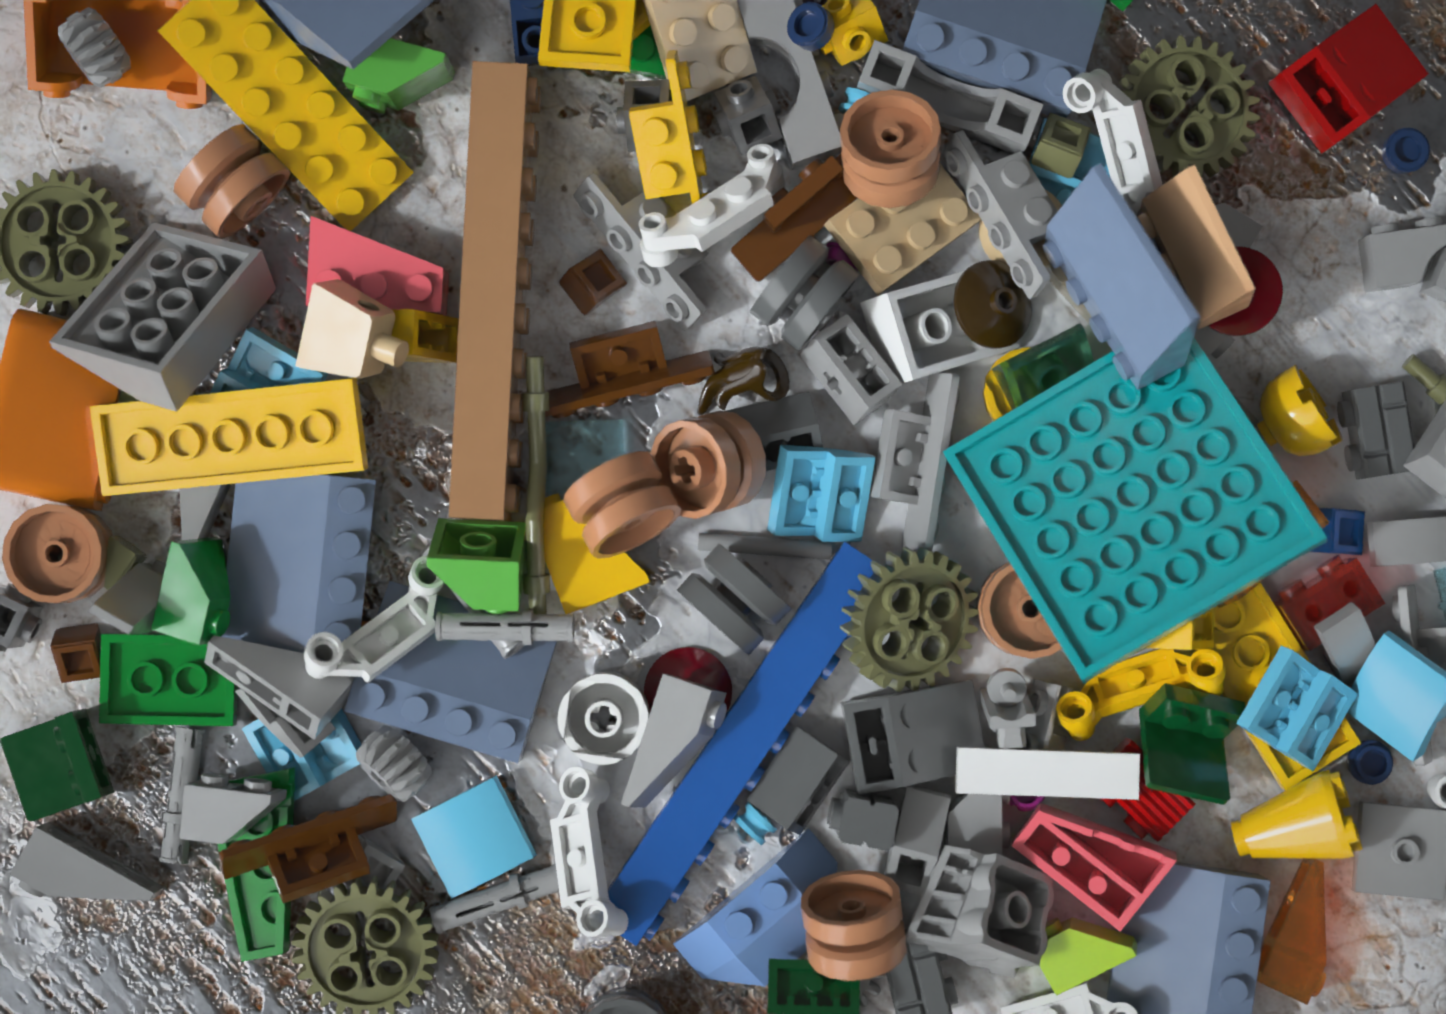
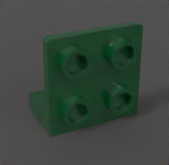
(1185, 742)
(56, 765)
(799, 989)

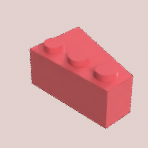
(375, 269)
(1094, 862)

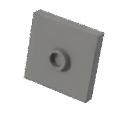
(1400, 851)

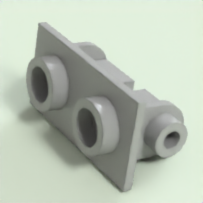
(1044, 701)

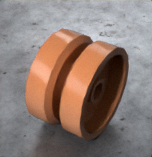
(890, 148)
(231, 181)
(710, 462)
(621, 504)
(38, 539)
(1004, 622)
(853, 925)

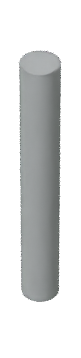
(766, 546)

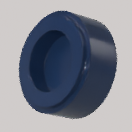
(810, 26)
(1405, 150)

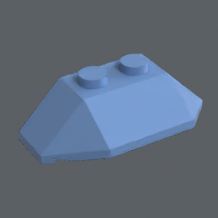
(759, 917)

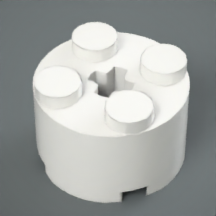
(584, 733)

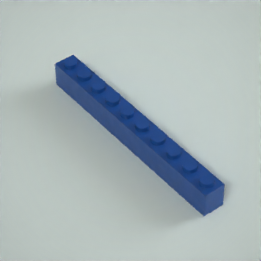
(737, 748)

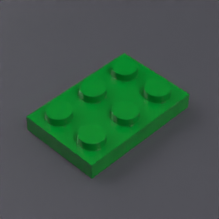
(161, 683)

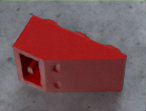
(1348, 78)

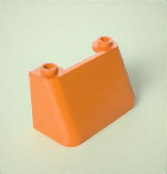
(136, 24)
(47, 417)

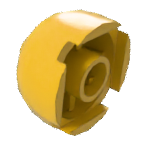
(1296, 415)

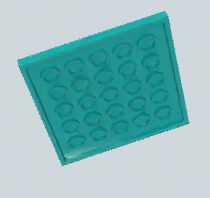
(1132, 504)

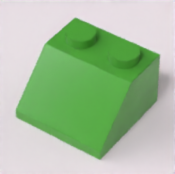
(397, 75)
(481, 561)

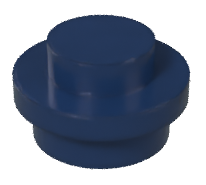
(1370, 762)

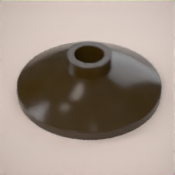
(979, 308)

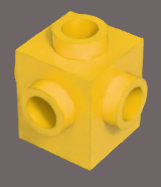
(854, 30)

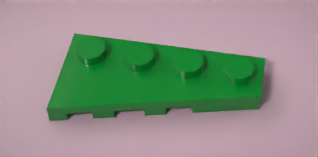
(254, 901)

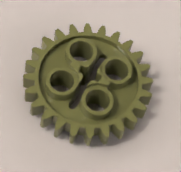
(1218, 134)
(98, 239)
(909, 619)
(325, 951)

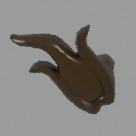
(742, 373)

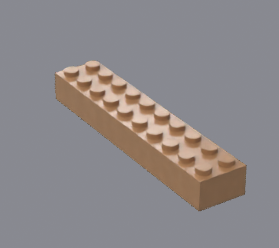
(492, 291)

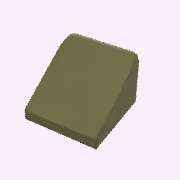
(1061, 145)
(120, 559)

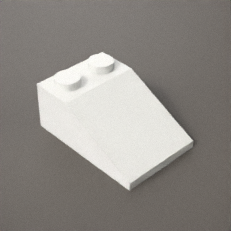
(919, 330)

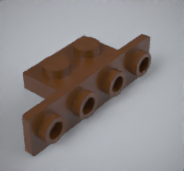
(794, 217)
(622, 366)
(314, 852)

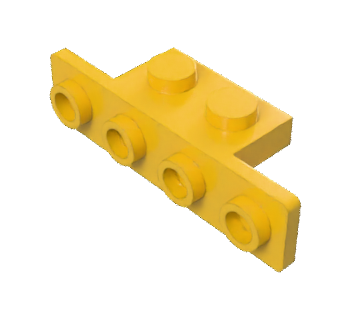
(666, 140)

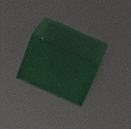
(1043, 365)

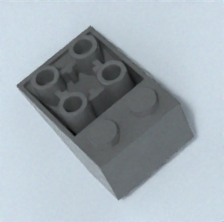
(910, 735)

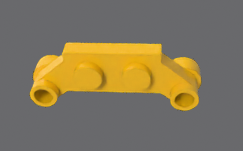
(1134, 683)

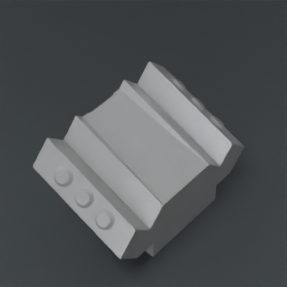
(984, 911)

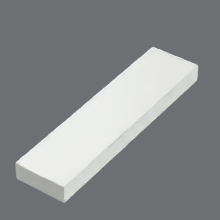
(1047, 773)

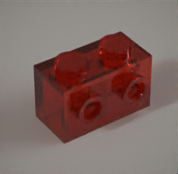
(1335, 587)

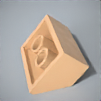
(1197, 247)

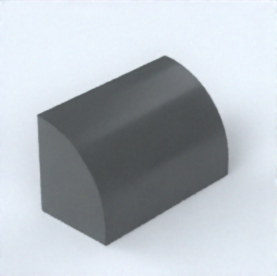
(783, 423)
(797, 780)

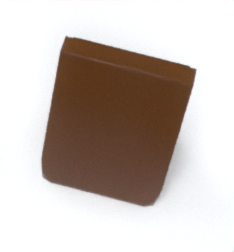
(592, 282)
(77, 652)

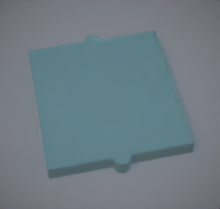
(579, 448)

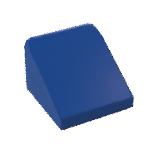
(1343, 532)

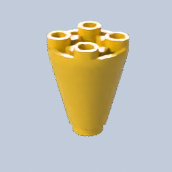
(1300, 823)

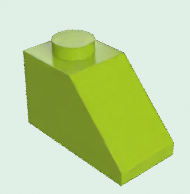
(1082, 951)

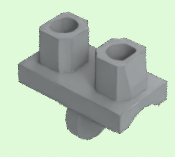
(1008, 707)

